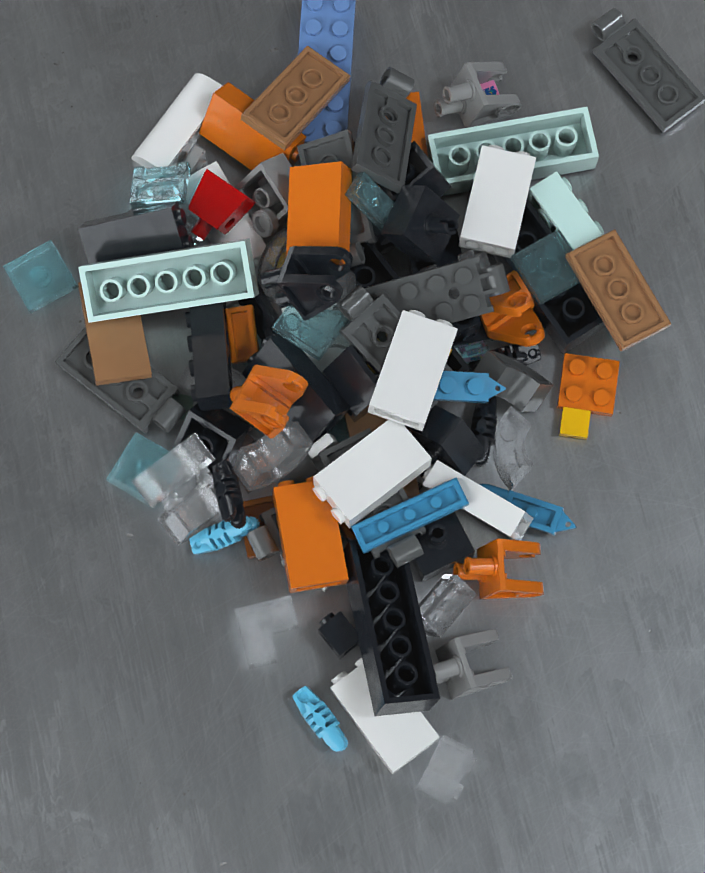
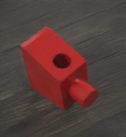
(217, 205)

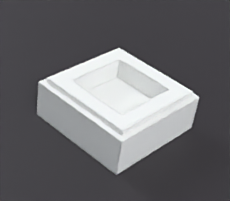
(322, 444)

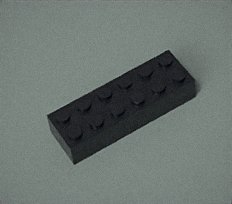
(568, 316)
(390, 633)

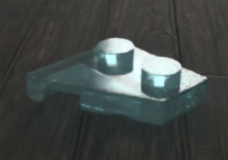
(311, 335)

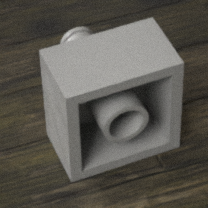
(269, 186)

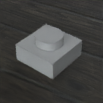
(196, 159)

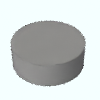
(265, 222)

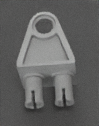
(469, 99)
(454, 668)

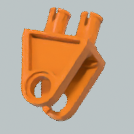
(513, 315)
(267, 398)
(490, 571)

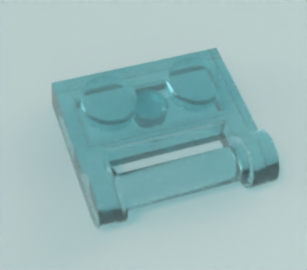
(159, 185)

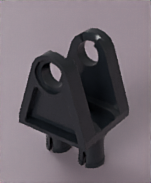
(306, 275)

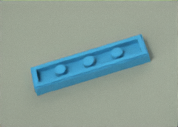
(410, 515)

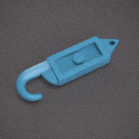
(466, 387)
(547, 516)

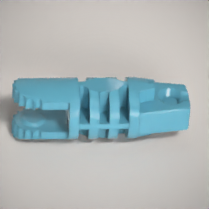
(220, 536)
(320, 719)

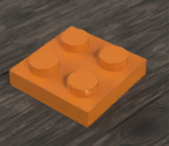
(588, 384)

